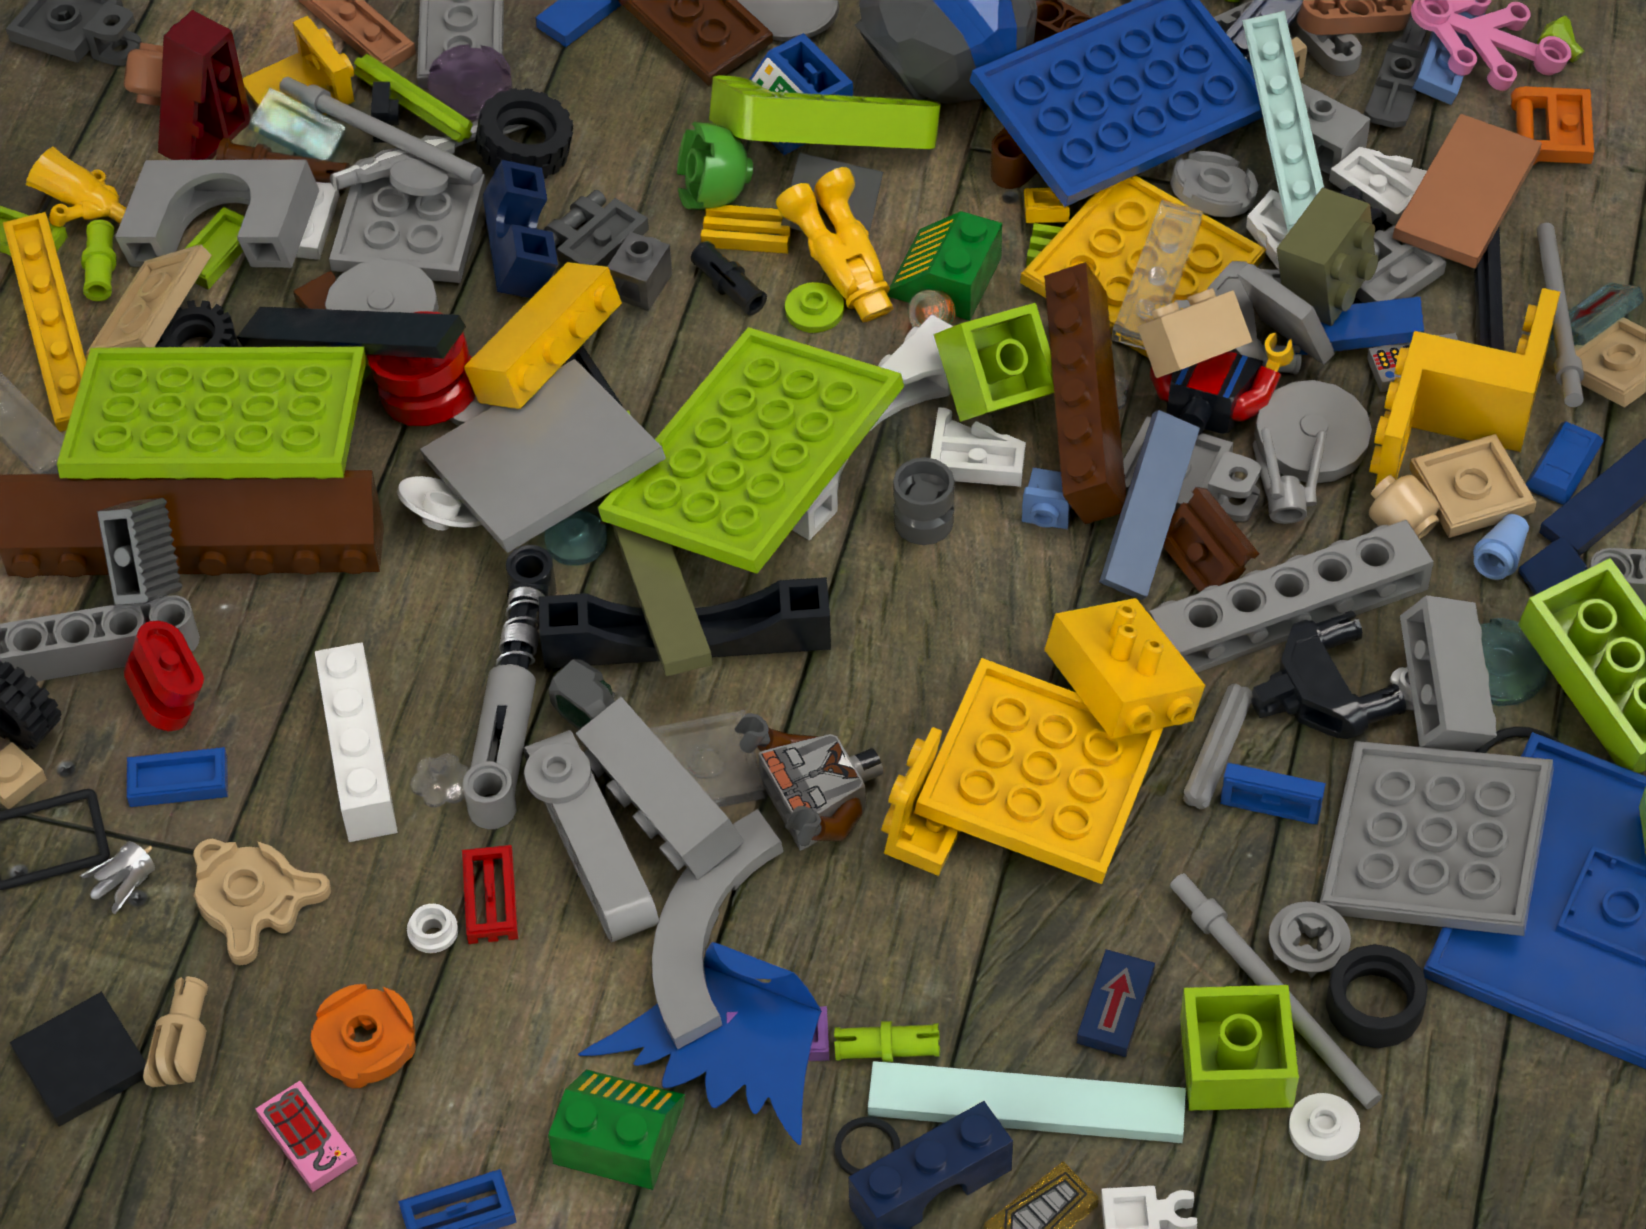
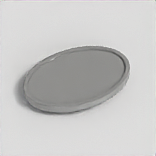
(793, 17)

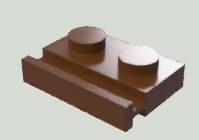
(1207, 542)

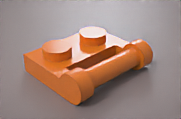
(1567, 122)

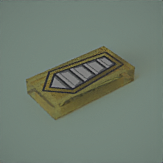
(1051, 1203)

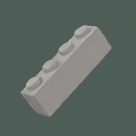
(659, 788)

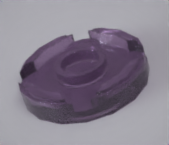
(468, 77)

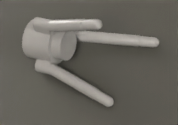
(1285, 494)

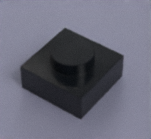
(383, 105)

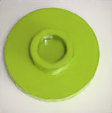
(814, 307)

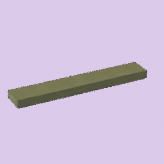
(664, 602)

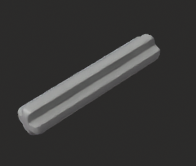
(1217, 746)

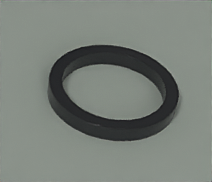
(854, 1124)

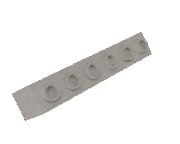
(1319, 586)

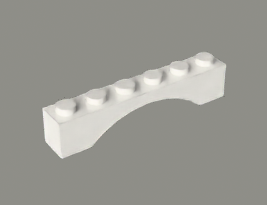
(922, 379)

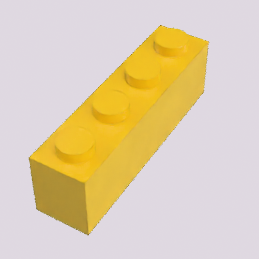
(542, 335)

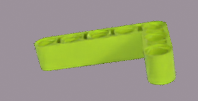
(820, 118)

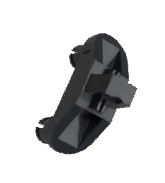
(1314, 687)

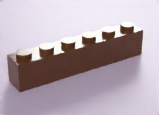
(1085, 393)

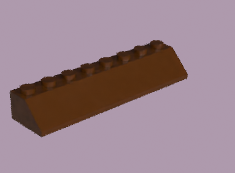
(215, 523)

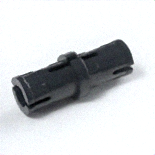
(744, 293)

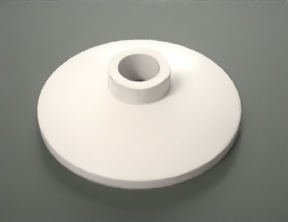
(435, 503)

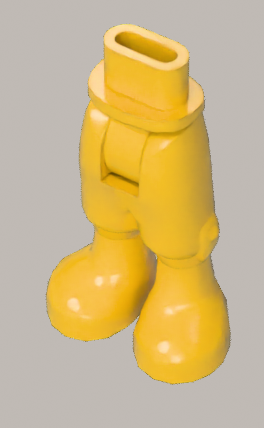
(844, 256)

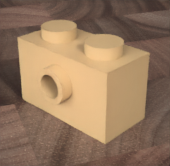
(1193, 333)

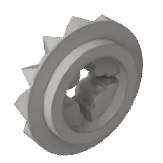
(1313, 920)

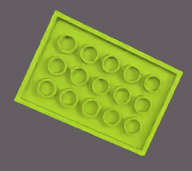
(213, 413)
(753, 449)

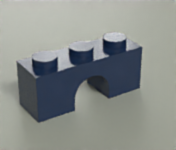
(520, 252)
(962, 1151)

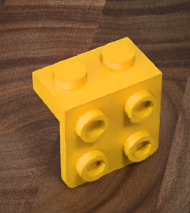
(313, 64)
(911, 836)

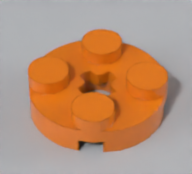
(369, 1060)

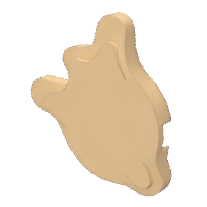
(249, 891)

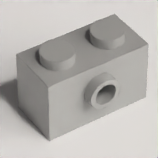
(1334, 128)

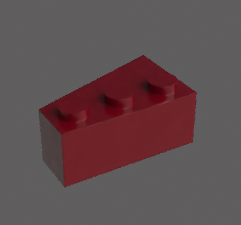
(200, 89)

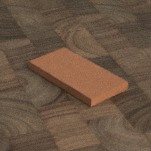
(1467, 191)

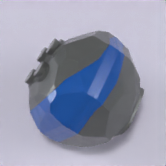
(940, 42)

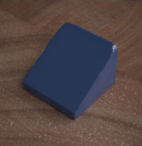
(1551, 566)

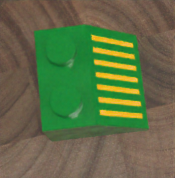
(951, 257)
(614, 1128)

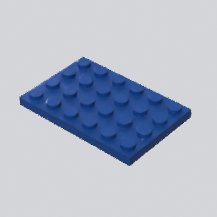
(1120, 94)

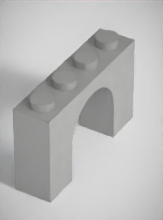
(179, 190)

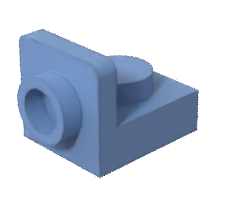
(1044, 500)

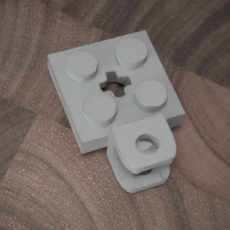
(1211, 468)

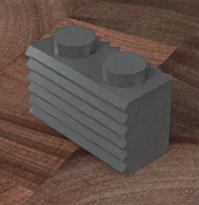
(139, 551)

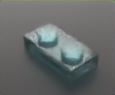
(296, 126)

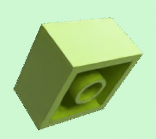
(996, 361)
(1238, 1047)

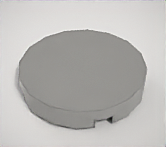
(1214, 184)

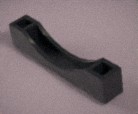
(774, 620)

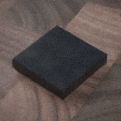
(80, 1058)

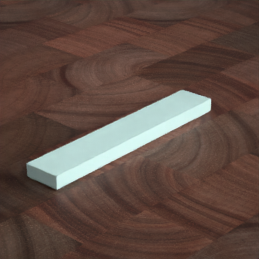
(1284, 113)
(1029, 1101)

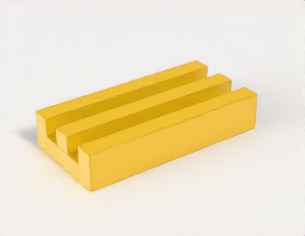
(748, 223)

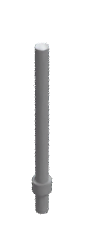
(322, 102)
(1567, 365)
(1212, 919)

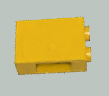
(1124, 668)

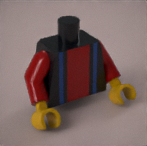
(1223, 388)

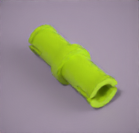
(98, 260)
(887, 1041)

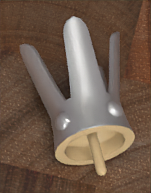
(128, 866)

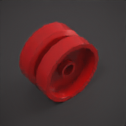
(424, 389)

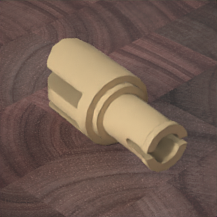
(178, 1037)

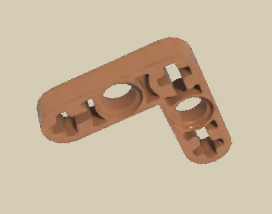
(1335, 16)

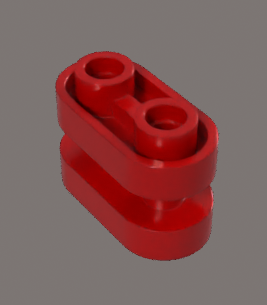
(163, 675)

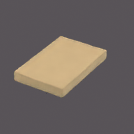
(152, 299)

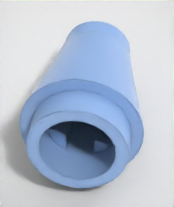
(1501, 548)

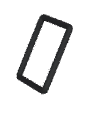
(70, 866)

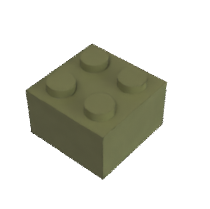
(1329, 253)

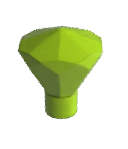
(1563, 29)

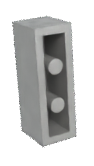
(1448, 674)

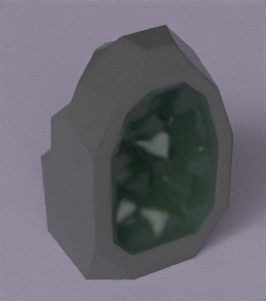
(580, 693)

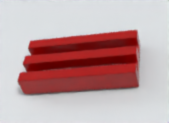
(492, 928)

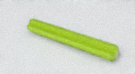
(415, 99)

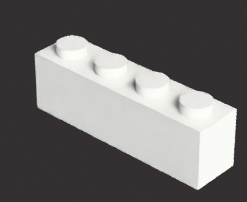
(355, 742)

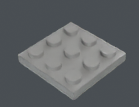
(420, 230)

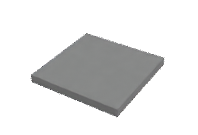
(544, 460)
(1438, 837)

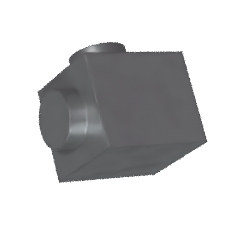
(641, 269)

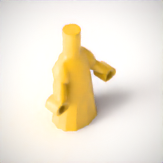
(76, 187)

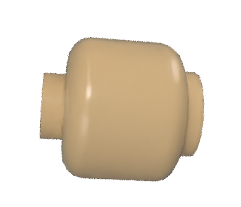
(1403, 501)

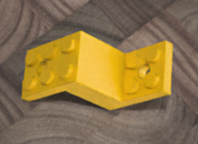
(1464, 389)

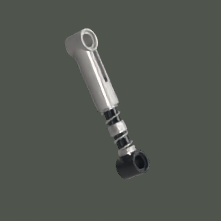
(509, 693)

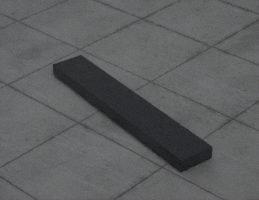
(378, 332)

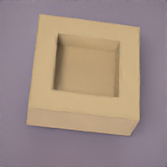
(17, 775)

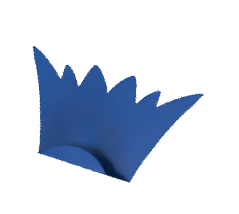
(759, 1047)

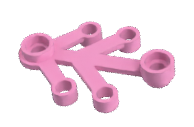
(1483, 33)

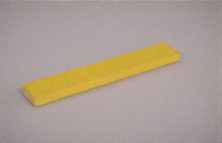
(47, 311)

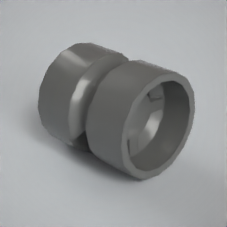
(923, 501)

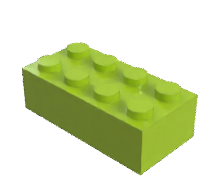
(1595, 647)

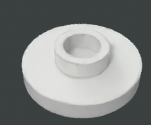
(1324, 1126)

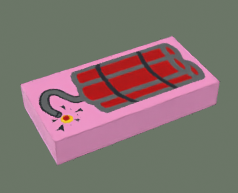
(306, 1136)

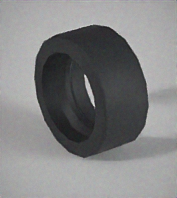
(1381, 962)

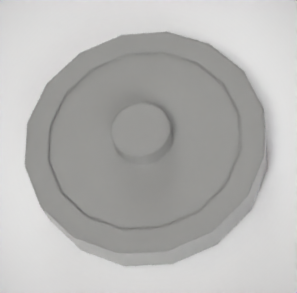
(383, 287)
(1296, 417)

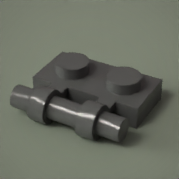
(602, 229)

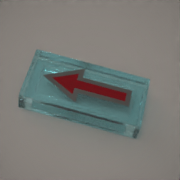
(1602, 310)

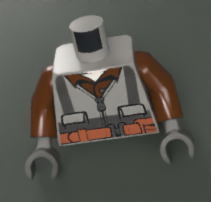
(810, 780)

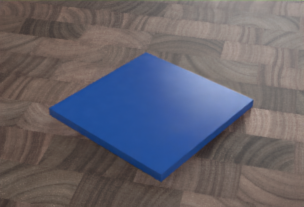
(1586, 919)

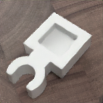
(1141, 1210)

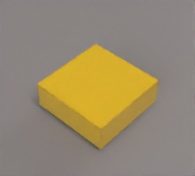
(1044, 207)

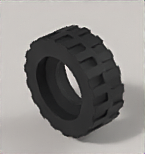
(528, 109)

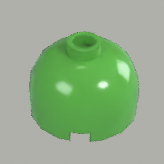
(713, 167)

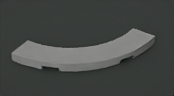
(686, 930)

